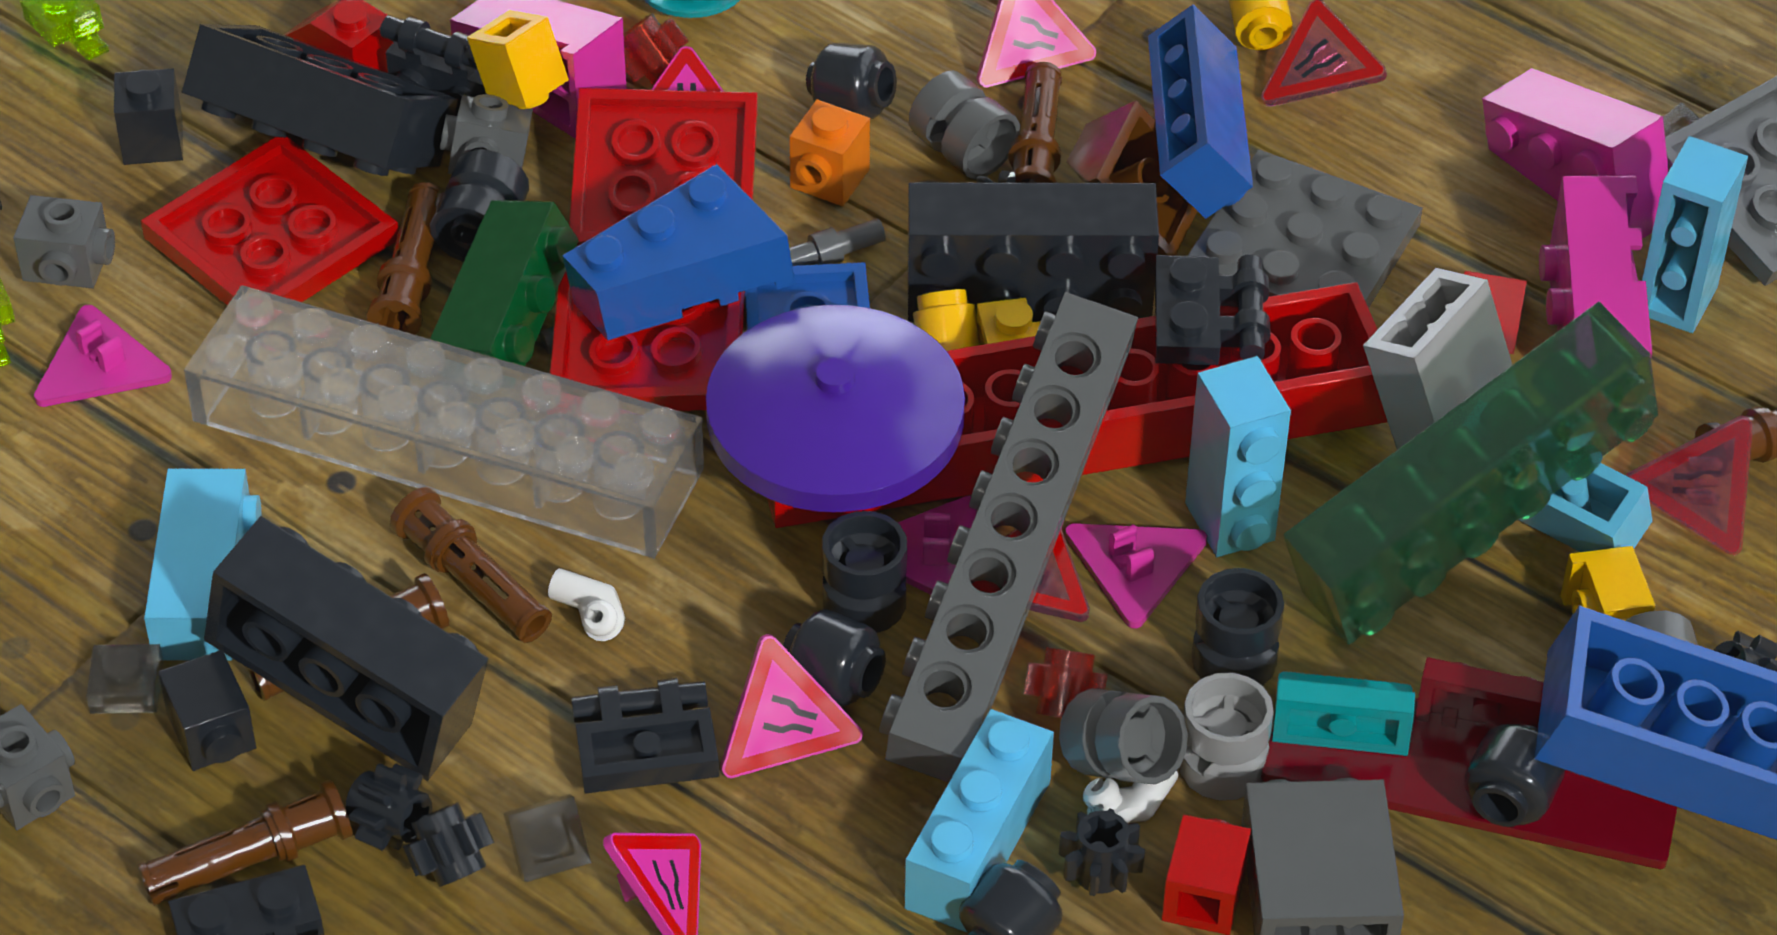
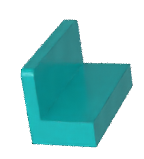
(1343, 713)

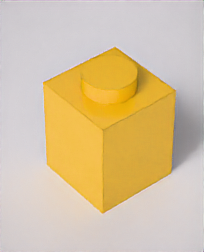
(518, 58)

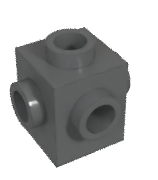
(489, 125)
(63, 241)
(32, 768)

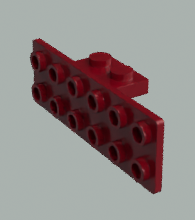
(1449, 721)

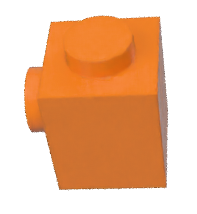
(829, 152)

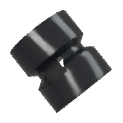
(473, 184)
(865, 569)
(1238, 625)

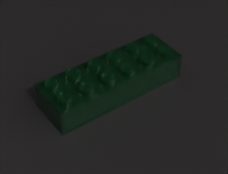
(1474, 474)

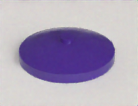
(835, 408)

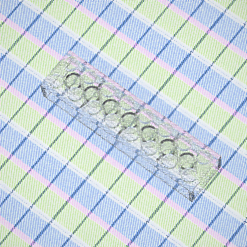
(447, 420)

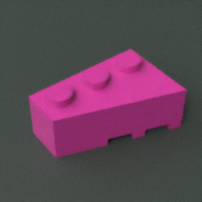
(587, 41)
(1562, 129)
(1593, 254)

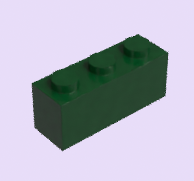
(507, 281)

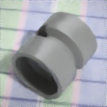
(1227, 735)

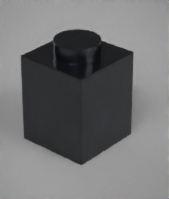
(148, 116)
(207, 710)

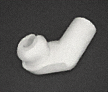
(596, 601)
(1132, 803)

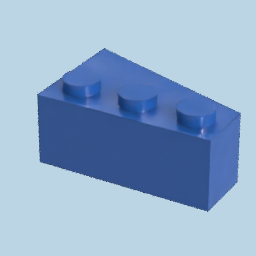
(676, 254)

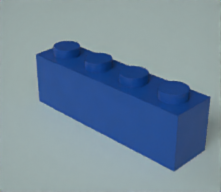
(1199, 112)

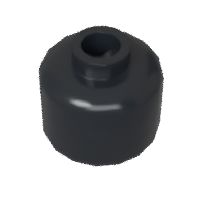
(853, 78)
(838, 654)
(1506, 779)
(1012, 902)

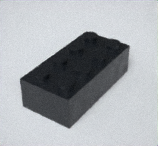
(318, 98)
(1034, 243)
(344, 647)

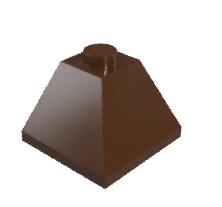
(1125, 150)

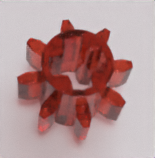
(651, 47)
(1061, 679)

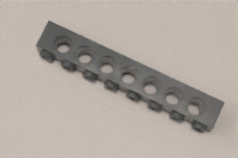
(1078, 336)

